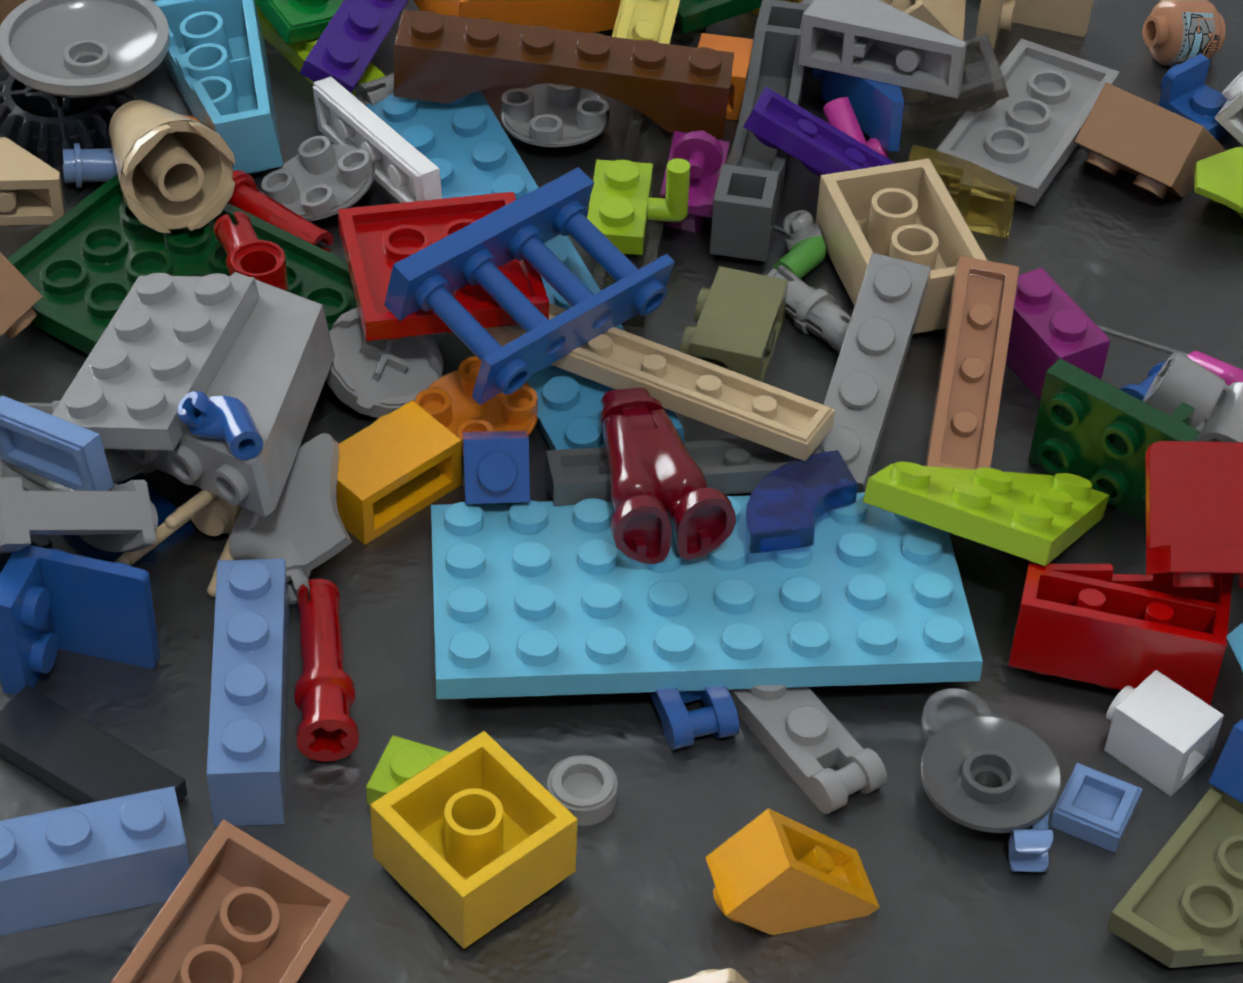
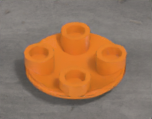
(459, 412)

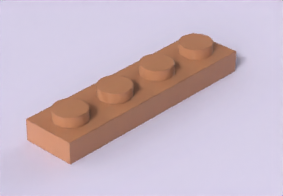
(972, 365)

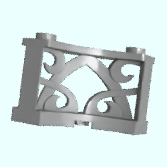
(104, 519)

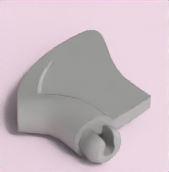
(305, 522)

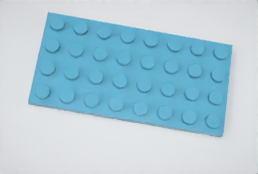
(552, 607)

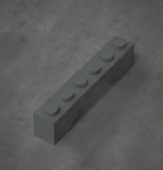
(755, 173)

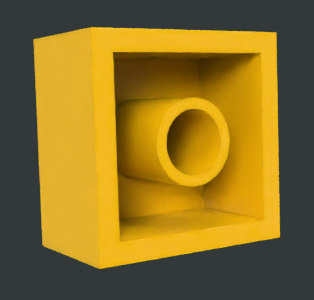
(474, 838)

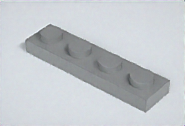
(873, 360)

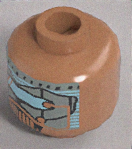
(1183, 30)

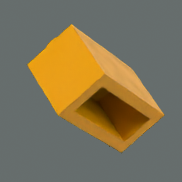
(395, 470)

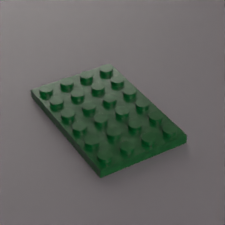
(100, 249)

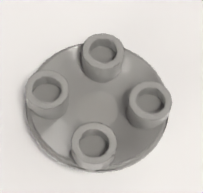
(554, 114)
(321, 178)

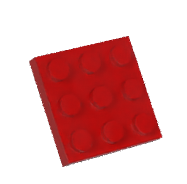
(391, 232)

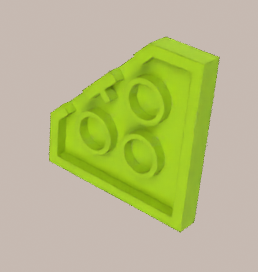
(1003, 510)

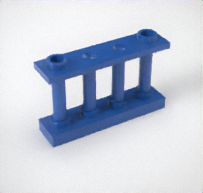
(520, 234)

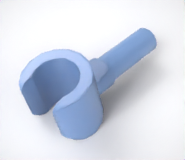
(1030, 847)

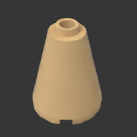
(170, 166)

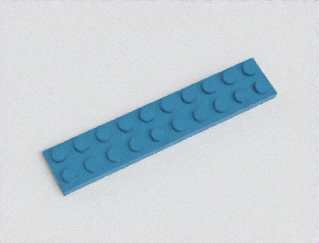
(481, 160)

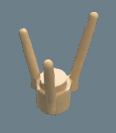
(208, 514)

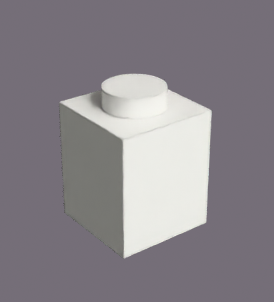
(1162, 731)

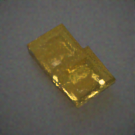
(979, 194)

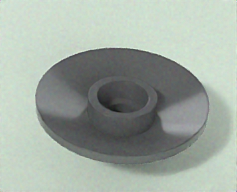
(993, 754)

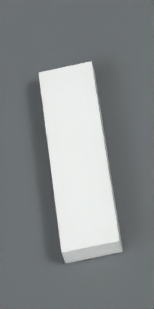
(397, 163)

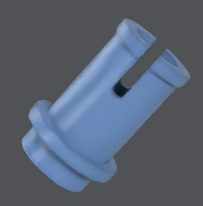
(88, 165)

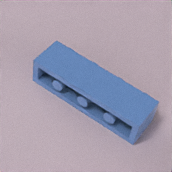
(249, 693)
(90, 860)

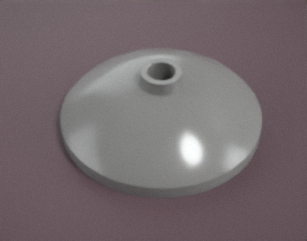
(83, 45)

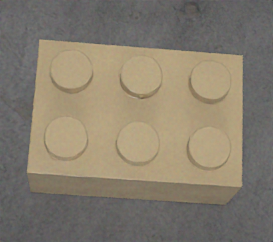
(898, 214)

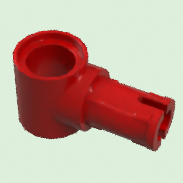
(249, 254)

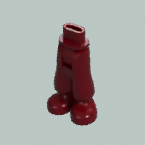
(657, 483)

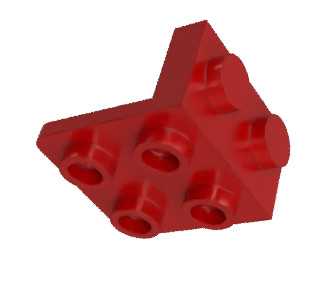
(1194, 511)

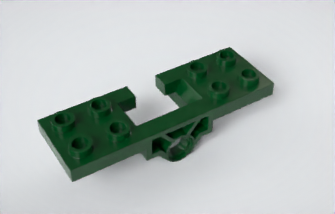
(1102, 434)

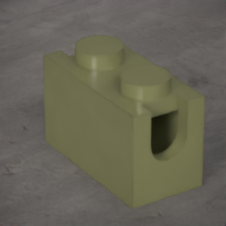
(738, 322)

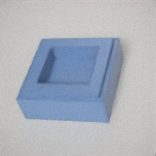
(1096, 807)

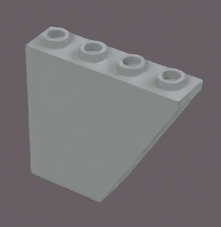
(278, 375)

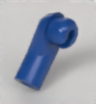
(221, 419)

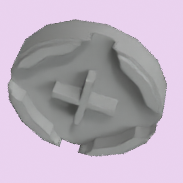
(380, 373)

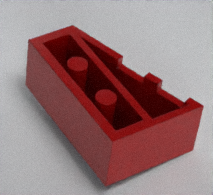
(1121, 627)

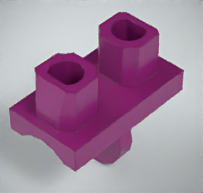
(706, 160)

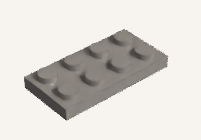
(1036, 126)
(155, 352)

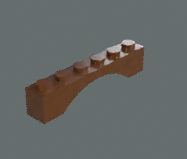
(454, 56)

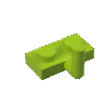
(623, 202)

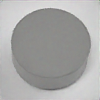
(584, 787)

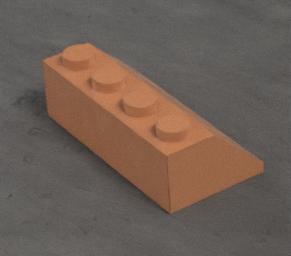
(236, 918)

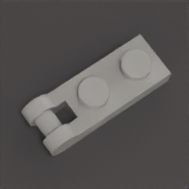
(808, 741)

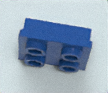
(74, 606)

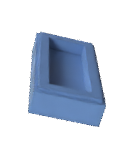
(52, 447)

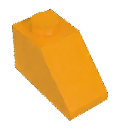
(788, 877)

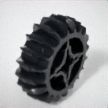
(52, 123)

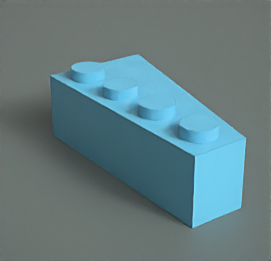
(224, 75)

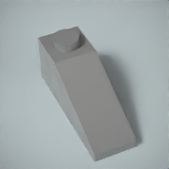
(881, 45)

